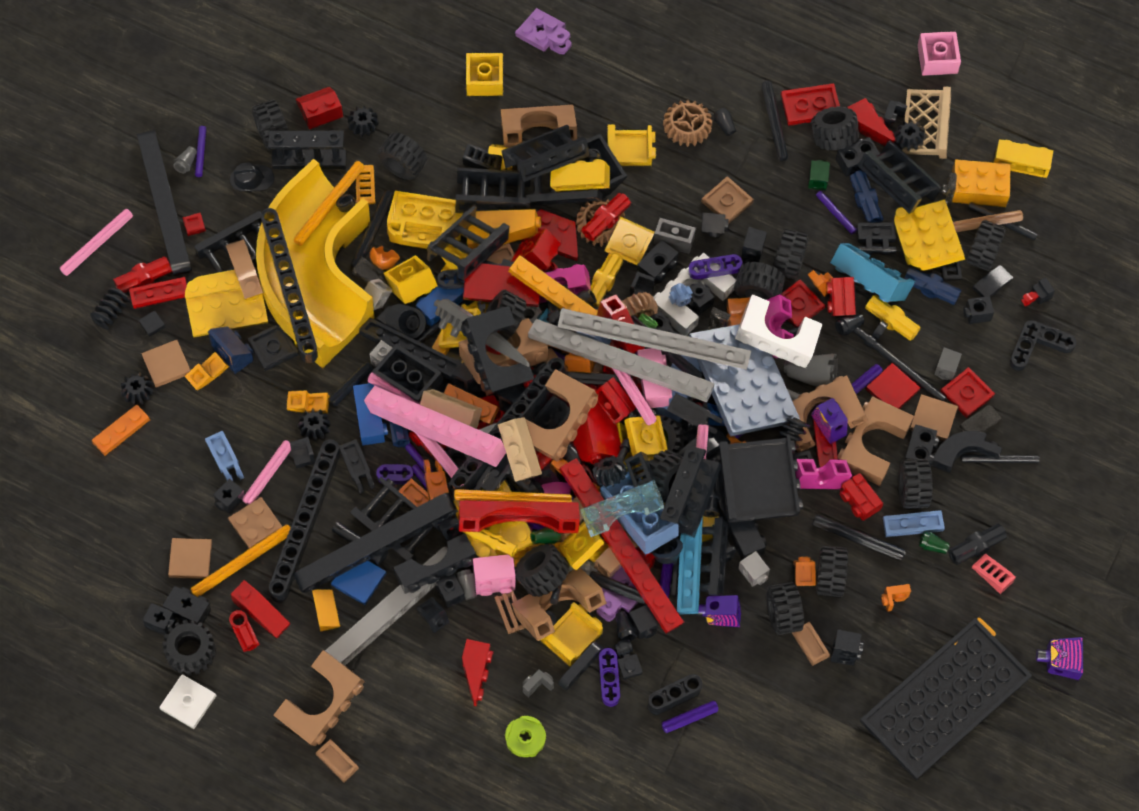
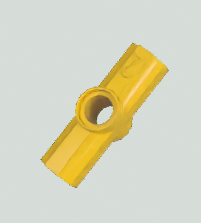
(605, 277)
(893, 316)

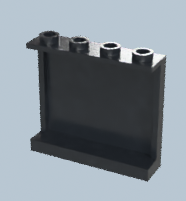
(760, 479)

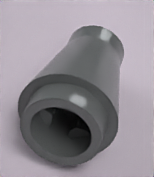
(184, 160)
(467, 583)

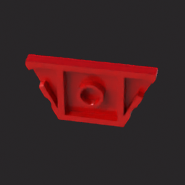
(563, 230)

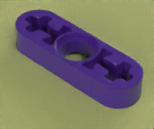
(711, 273)
(603, 664)

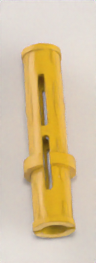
(496, 542)

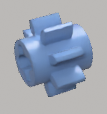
(680, 294)

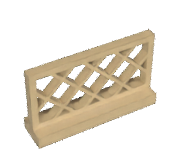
(943, 120)

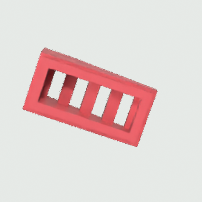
(994, 582)

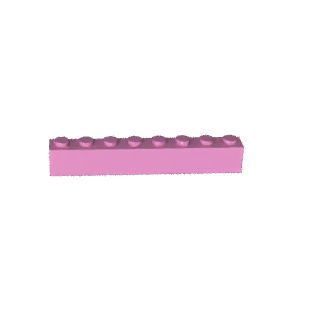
(435, 426)

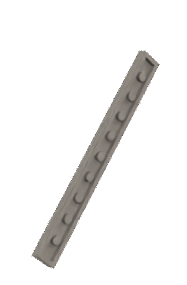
(654, 338)
(621, 360)

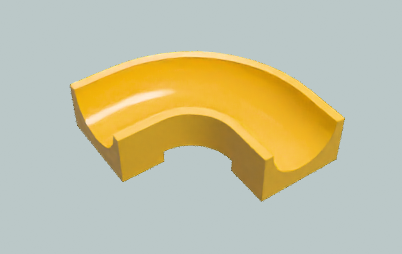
(331, 299)

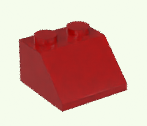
(320, 107)
(538, 249)

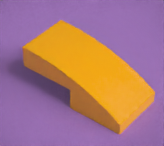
(207, 372)
(301, 400)

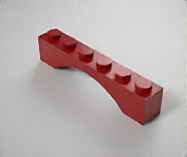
(558, 516)

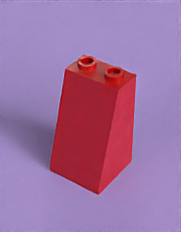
(597, 437)

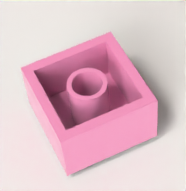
(939, 53)
(494, 574)

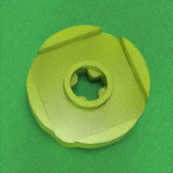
(525, 748)

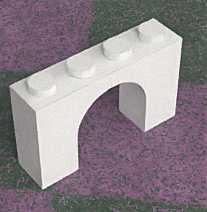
(682, 317)
(755, 333)

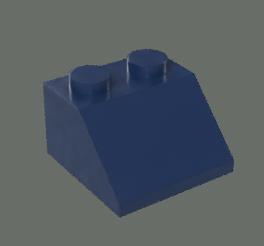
(230, 348)

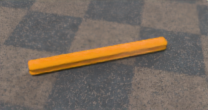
(328, 203)
(479, 495)
(240, 561)

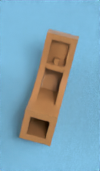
(244, 268)

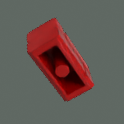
(841, 296)
(614, 401)
(860, 497)

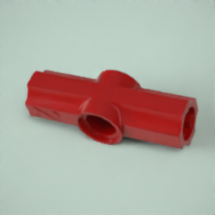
(606, 216)
(143, 274)

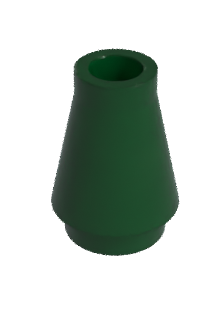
(545, 536)
(933, 543)

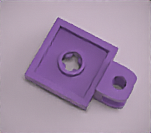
(553, 34)
(615, 601)

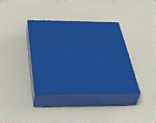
(360, 581)

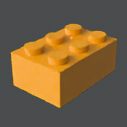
(982, 183)

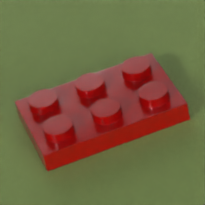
(804, 103)

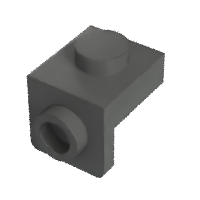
(531, 683)

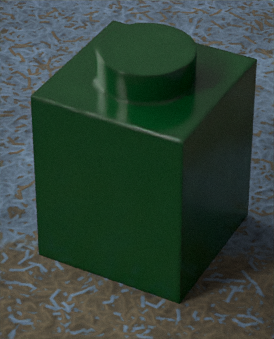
(818, 175)

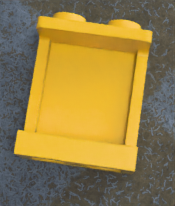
(632, 146)
(573, 634)

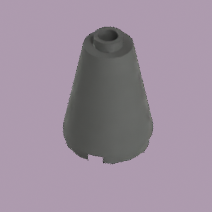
(819, 371)

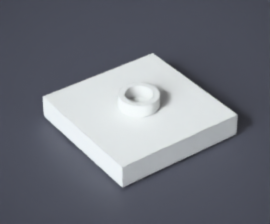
(187, 701)

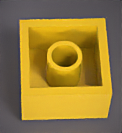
(484, 74)
(410, 279)

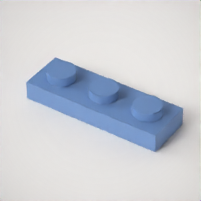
(913, 523)

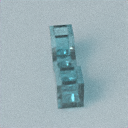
(641, 499)

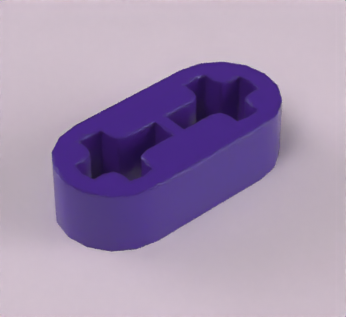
(394, 473)

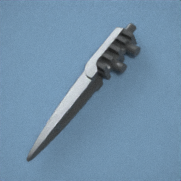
(454, 314)

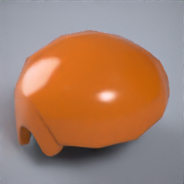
(383, 259)

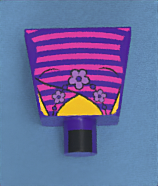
(828, 418)
(721, 610)
(1063, 657)

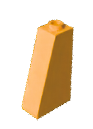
(521, 222)

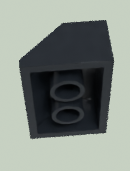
(617, 173)
(408, 373)

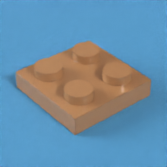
(254, 522)

